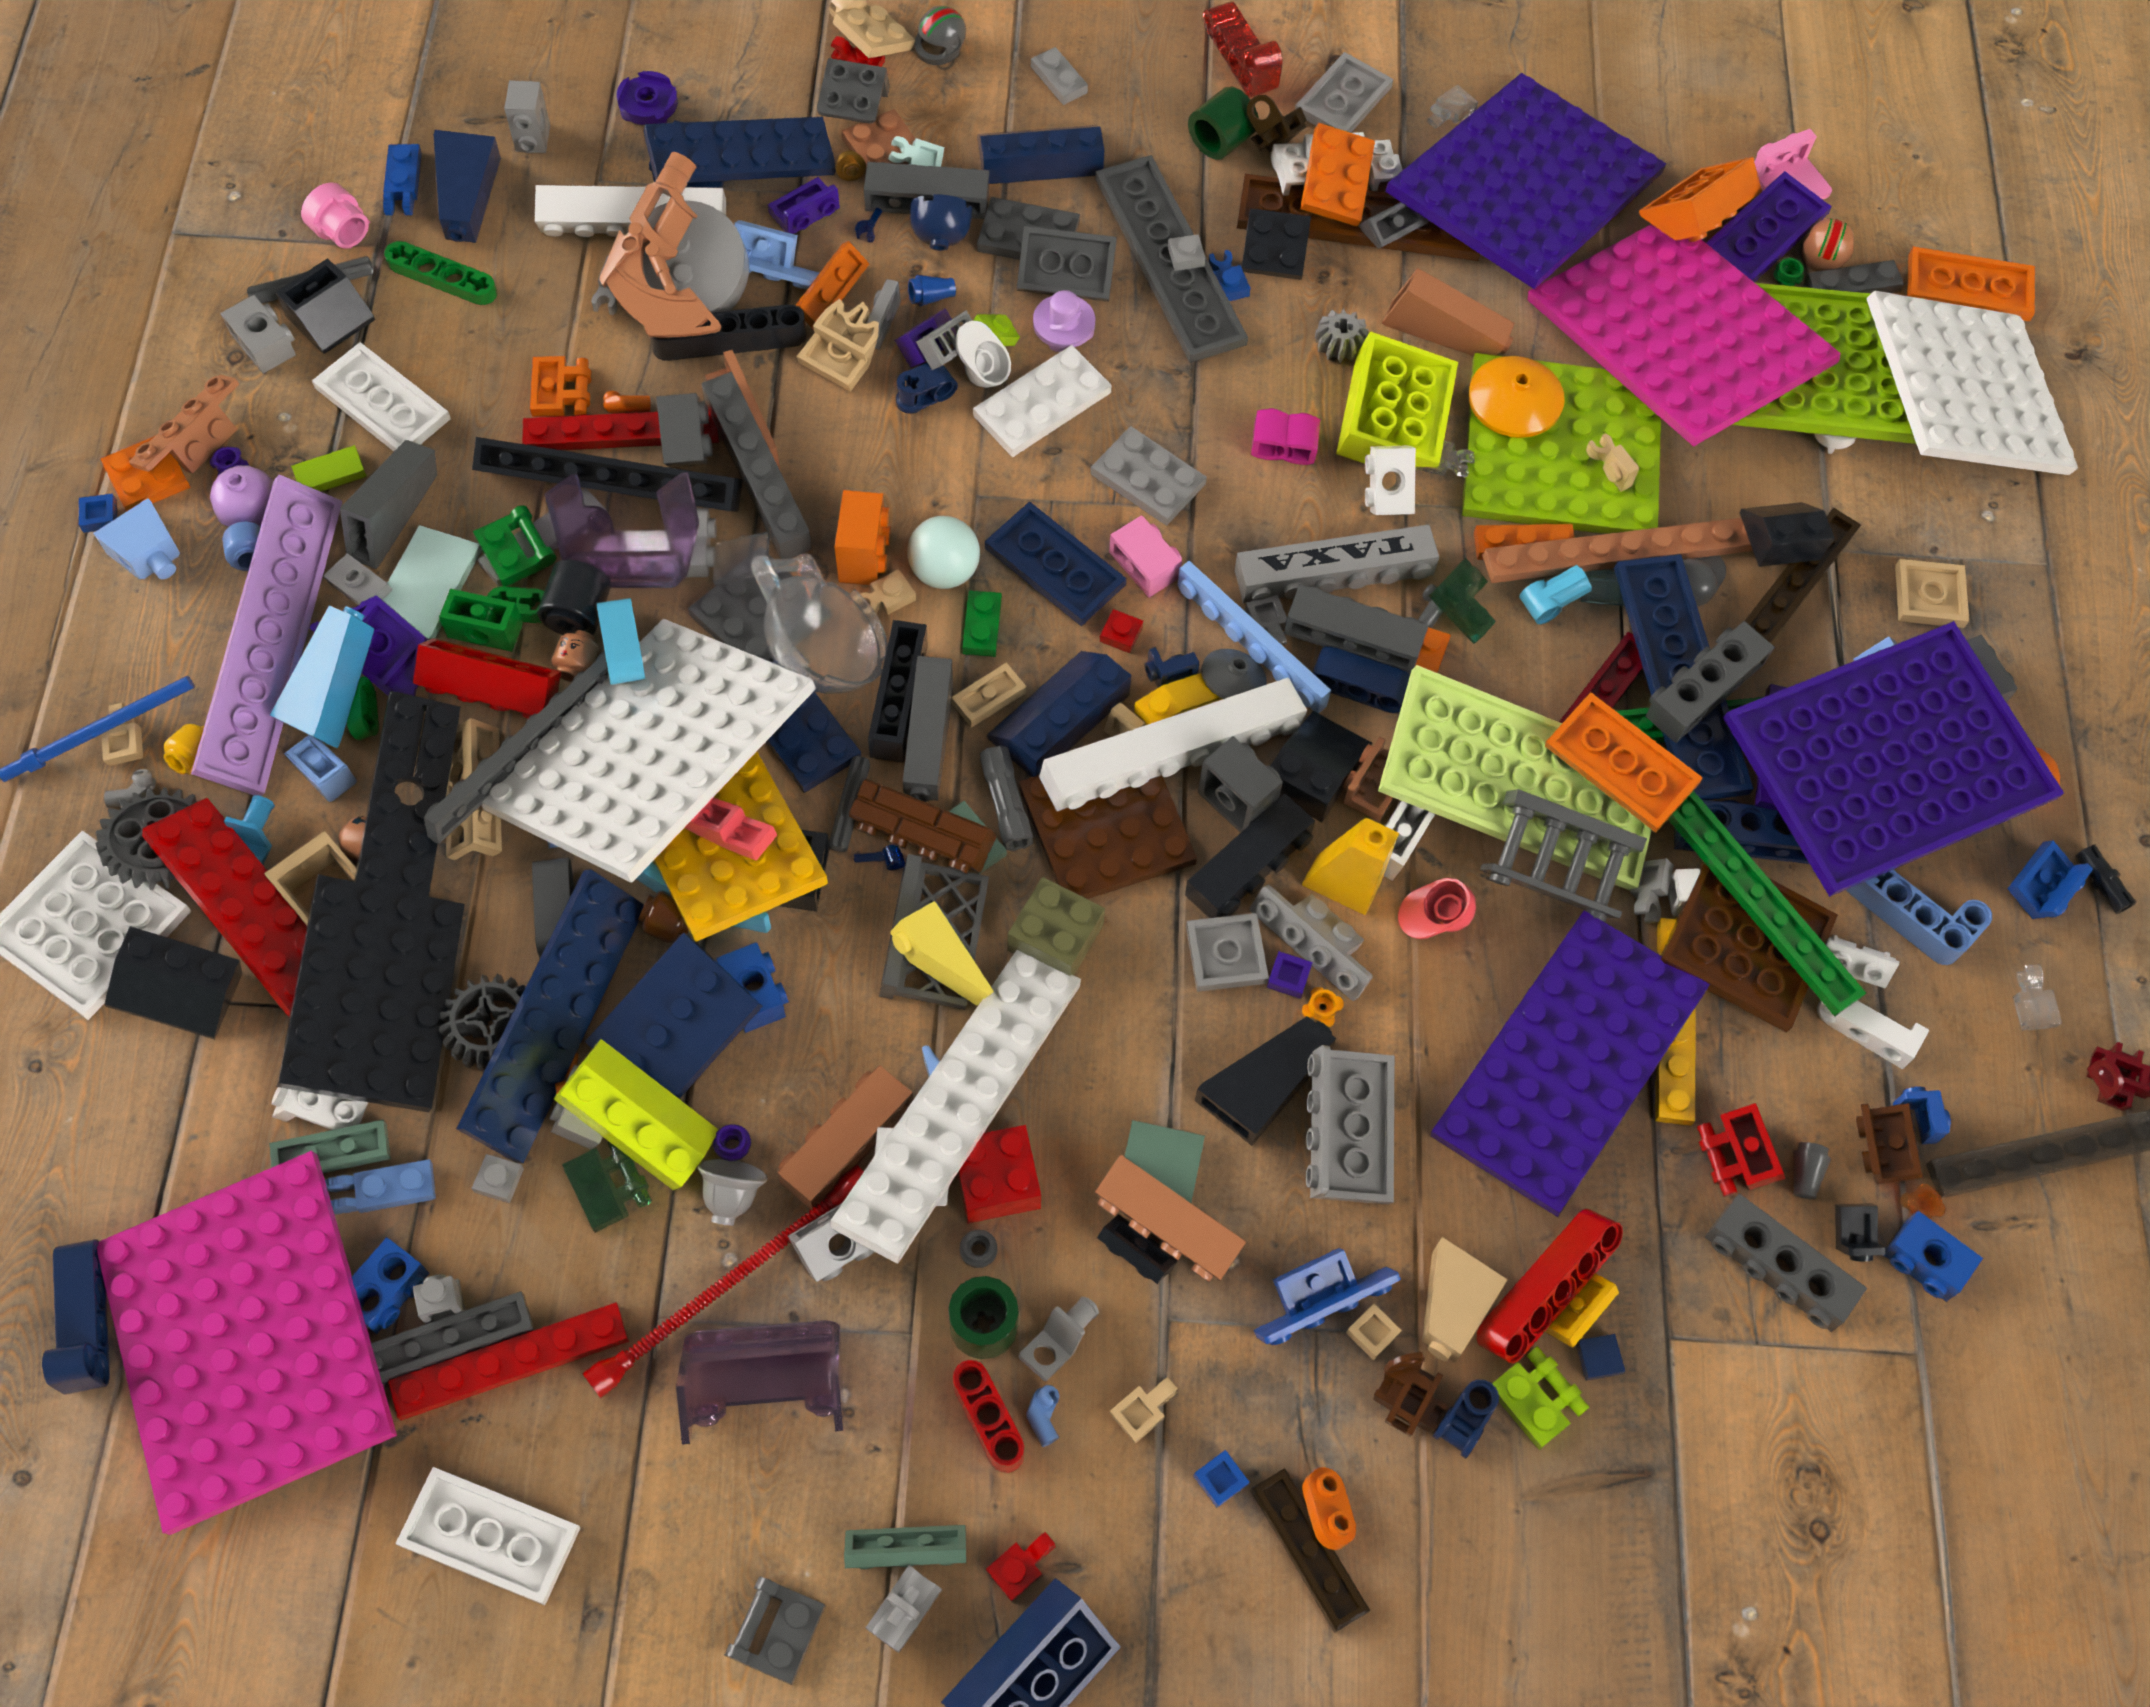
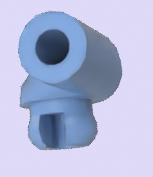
(1040, 1412)

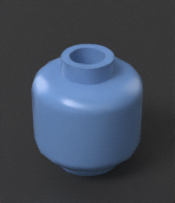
(239, 544)

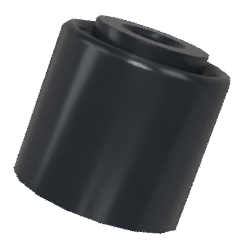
(572, 597)

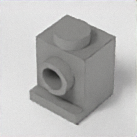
(438, 1298)

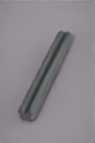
(352, 269)

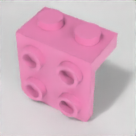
(1791, 156)

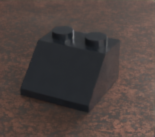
(1787, 533)

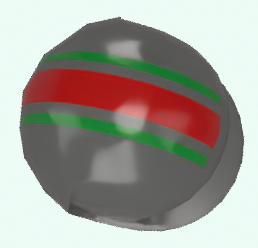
(942, 28)

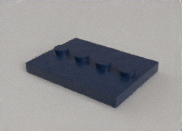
(678, 1016)

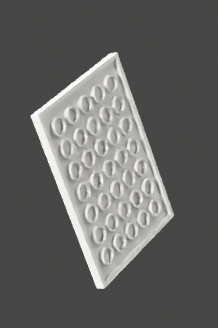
(648, 751)

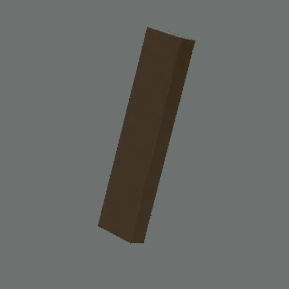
(1315, 1563)

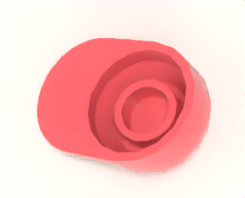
(1437, 908)

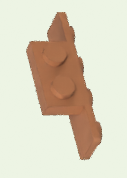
(192, 433)

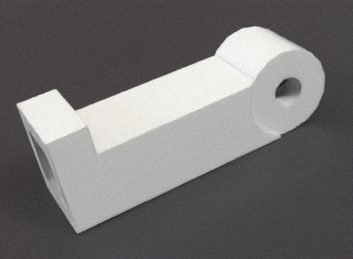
(1876, 1032)

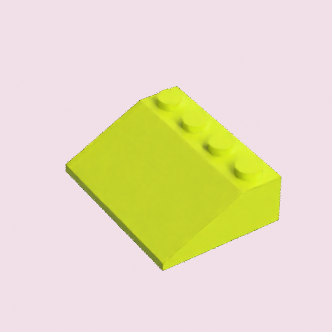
(1397, 400)

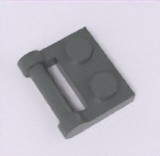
(787, 1637)

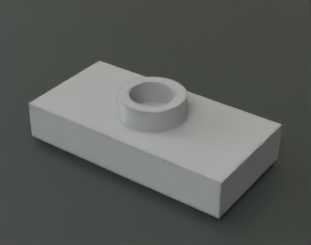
(356, 580)

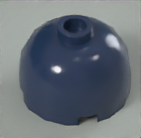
(940, 220)

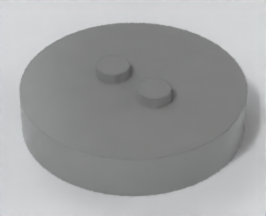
(708, 259)

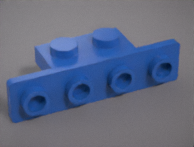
(1320, 1290)

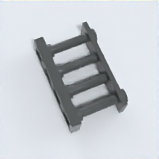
(1588, 832)

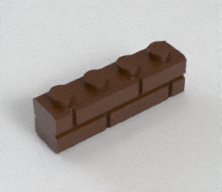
(922, 826)

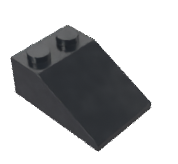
(1318, 763)

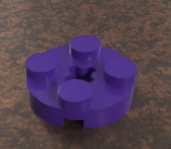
(654, 111)

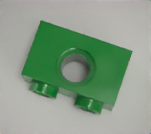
(481, 620)

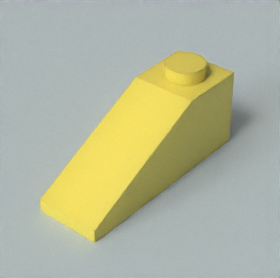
(937, 950)

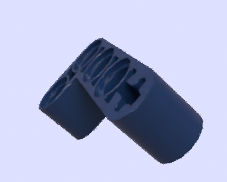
(81, 1322)

